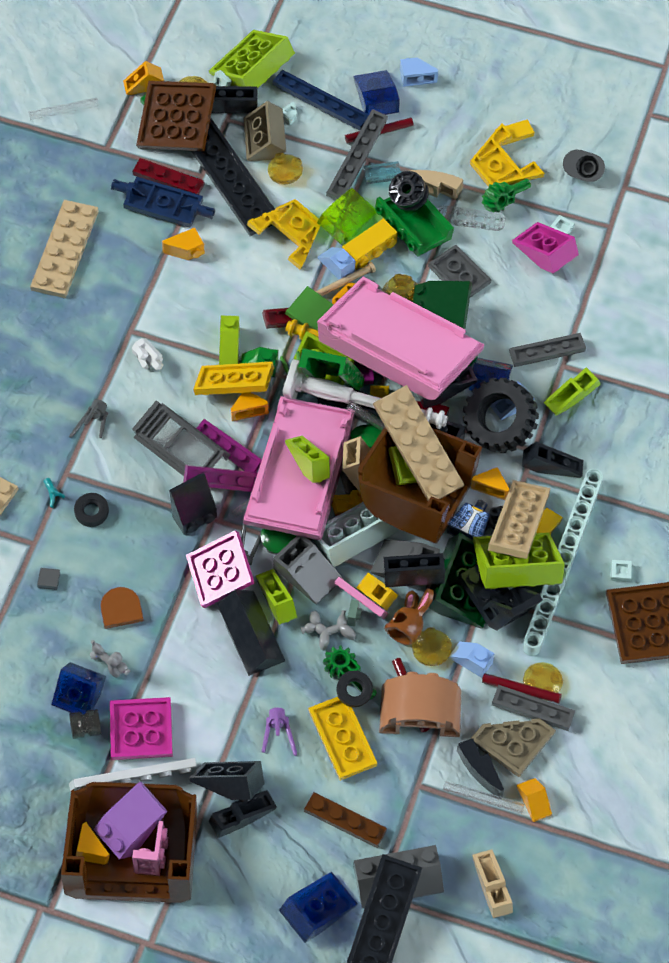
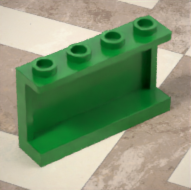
(419, 229)
(320, 364)

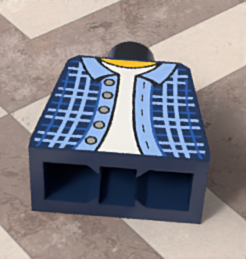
(470, 520)

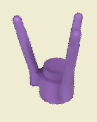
(277, 720)

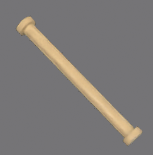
(347, 279)

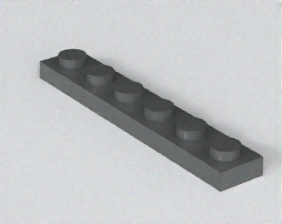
(357, 154)

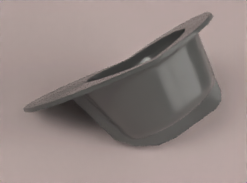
(583, 165)

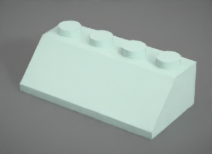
(352, 534)

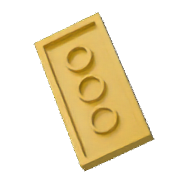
(233, 378)
(342, 738)

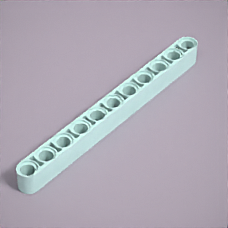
(568, 553)

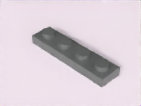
(547, 349)
(533, 707)

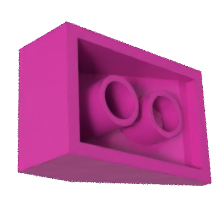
(547, 246)

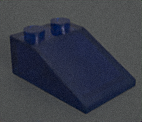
(377, 92)
(317, 906)

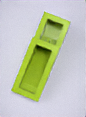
(572, 392)

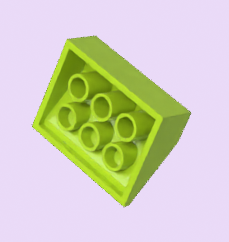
(255, 58)
(541, 567)

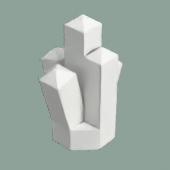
(147, 354)

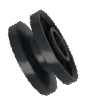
(415, 198)

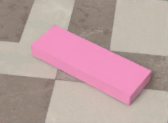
(362, 599)

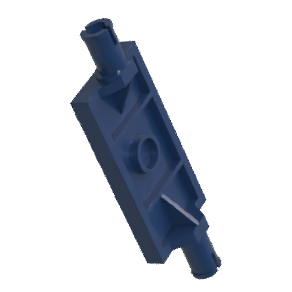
(162, 201)

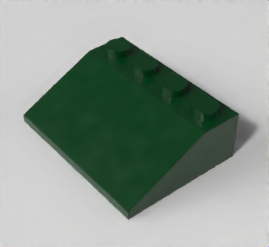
(445, 299)
(451, 598)

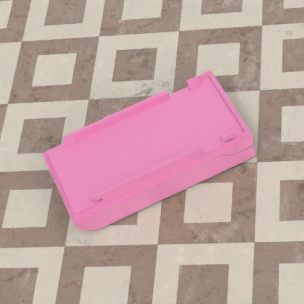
(397, 339)
(281, 494)

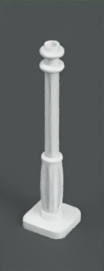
(329, 390)

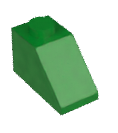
(261, 355)

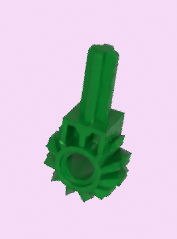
(502, 194)
(349, 665)

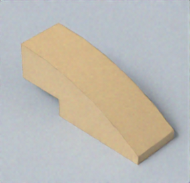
(441, 183)
(493, 883)

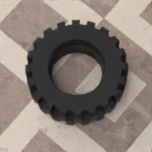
(481, 401)

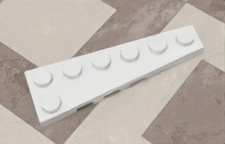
(141, 773)

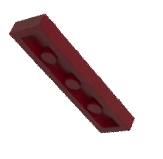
(164, 175)

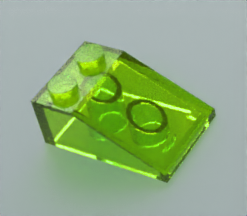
(346, 216)

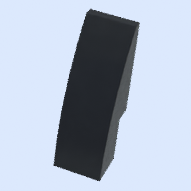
(480, 767)
(241, 814)

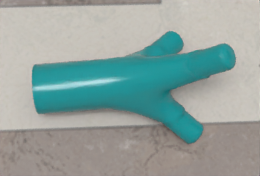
(53, 492)

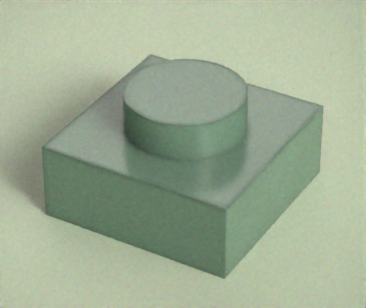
(354, 613)

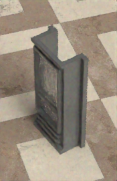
(176, 439)

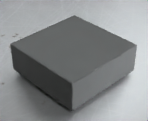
(48, 578)

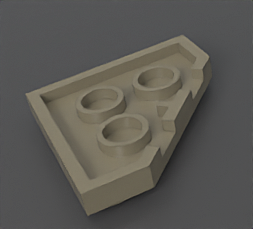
(514, 742)

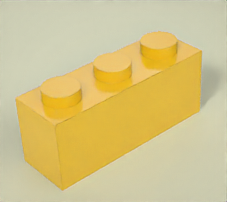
(371, 243)

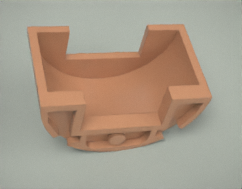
(420, 702)

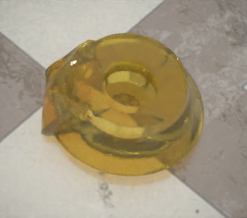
(401, 285)

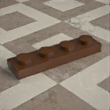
(345, 820)

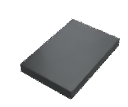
(457, 266)

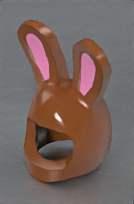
(408, 620)

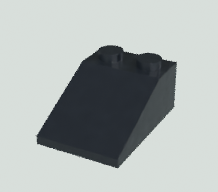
(192, 504)
(230, 779)

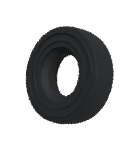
(91, 498)
(349, 700)

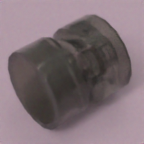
(85, 723)

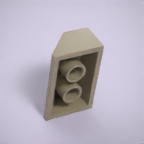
(264, 132)

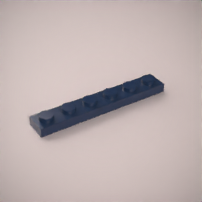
(320, 99)

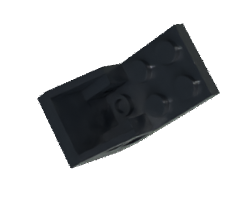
(498, 605)

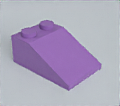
(130, 821)

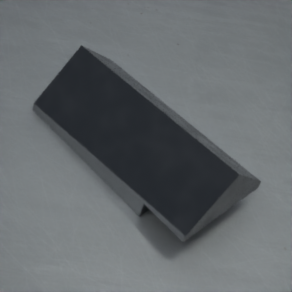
(250, 631)

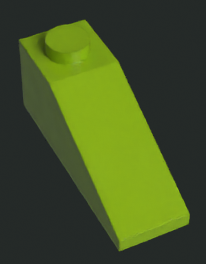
(229, 340)
(309, 458)
(277, 596)

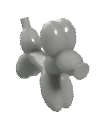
(324, 639)
(114, 662)

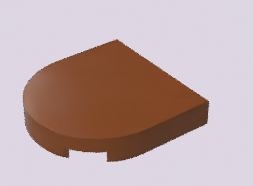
(120, 607)

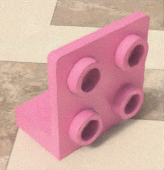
(152, 862)

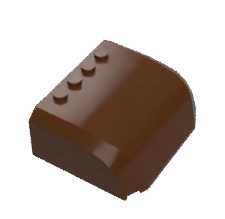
(406, 504)
(117, 877)

